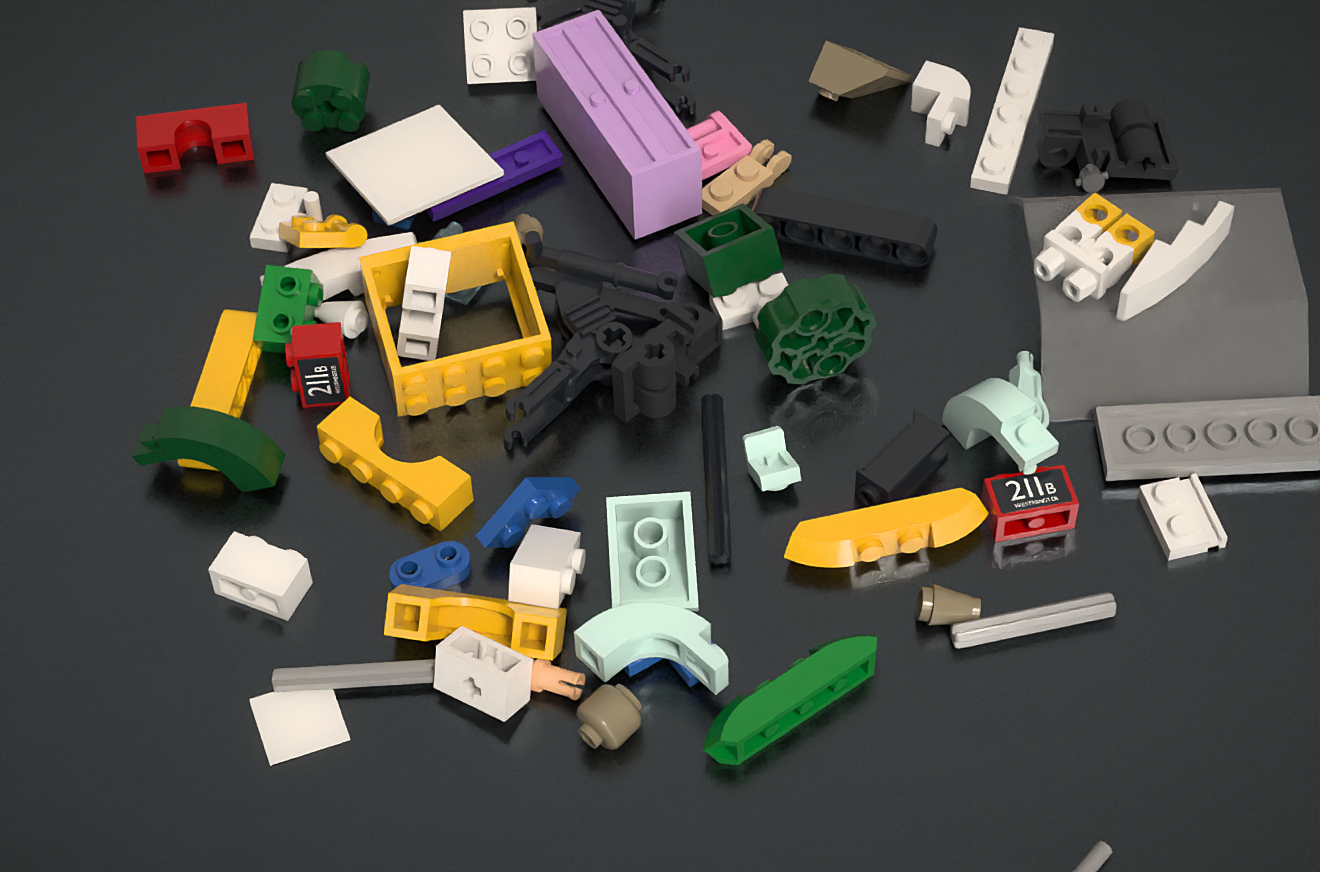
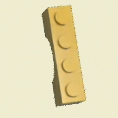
(429, 489)
(436, 614)

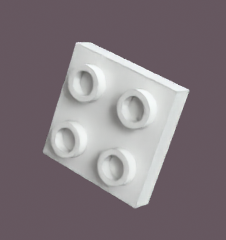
(500, 44)

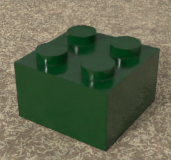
(729, 250)

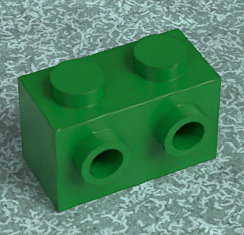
(285, 301)

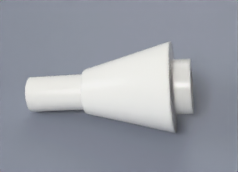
(350, 314)

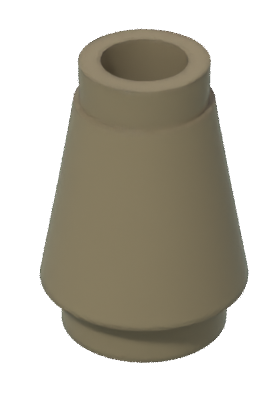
(945, 606)

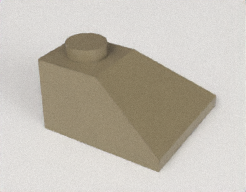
(852, 73)

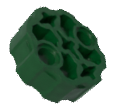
(815, 328)

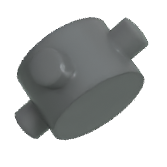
(1091, 178)

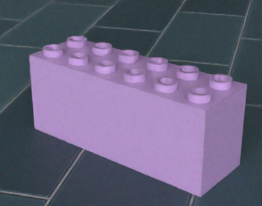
(618, 124)

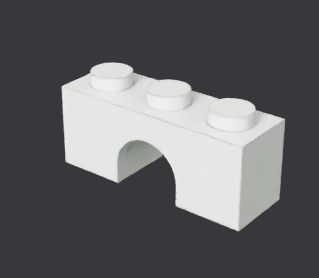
(423, 303)

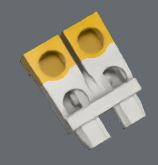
(1091, 250)

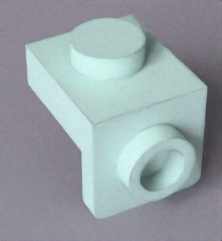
(769, 460)

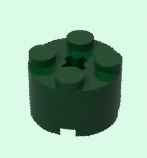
(330, 91)

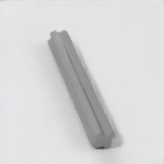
(1033, 620)
(353, 675)

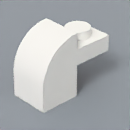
(943, 97)

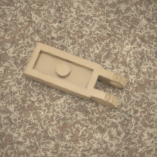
(744, 178)

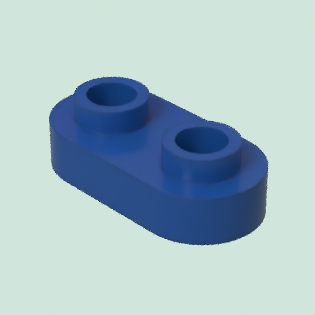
(431, 567)

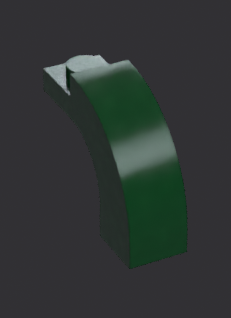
(214, 439)

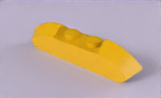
(886, 529)

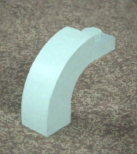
(1002, 412)
(651, 630)

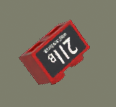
(319, 364)
(1030, 503)

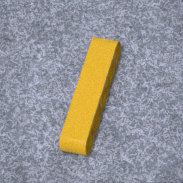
(227, 369)

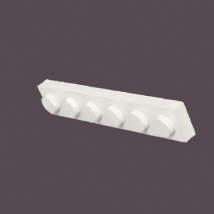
(1012, 111)

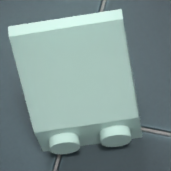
(652, 549)

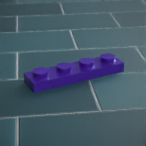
(520, 163)

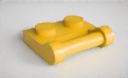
(331, 233)

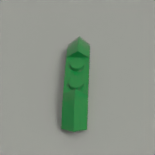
(792, 698)

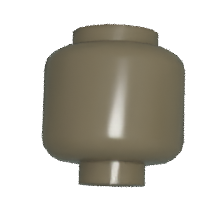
(609, 716)

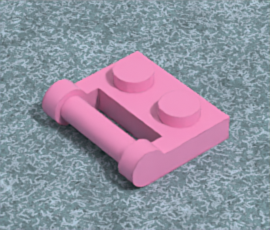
(719, 143)

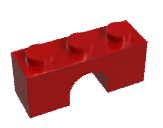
(168, 135)

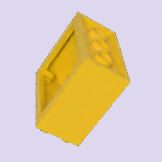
(475, 261)

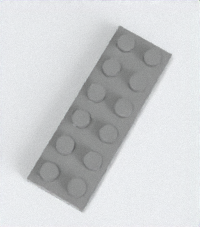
(1209, 437)

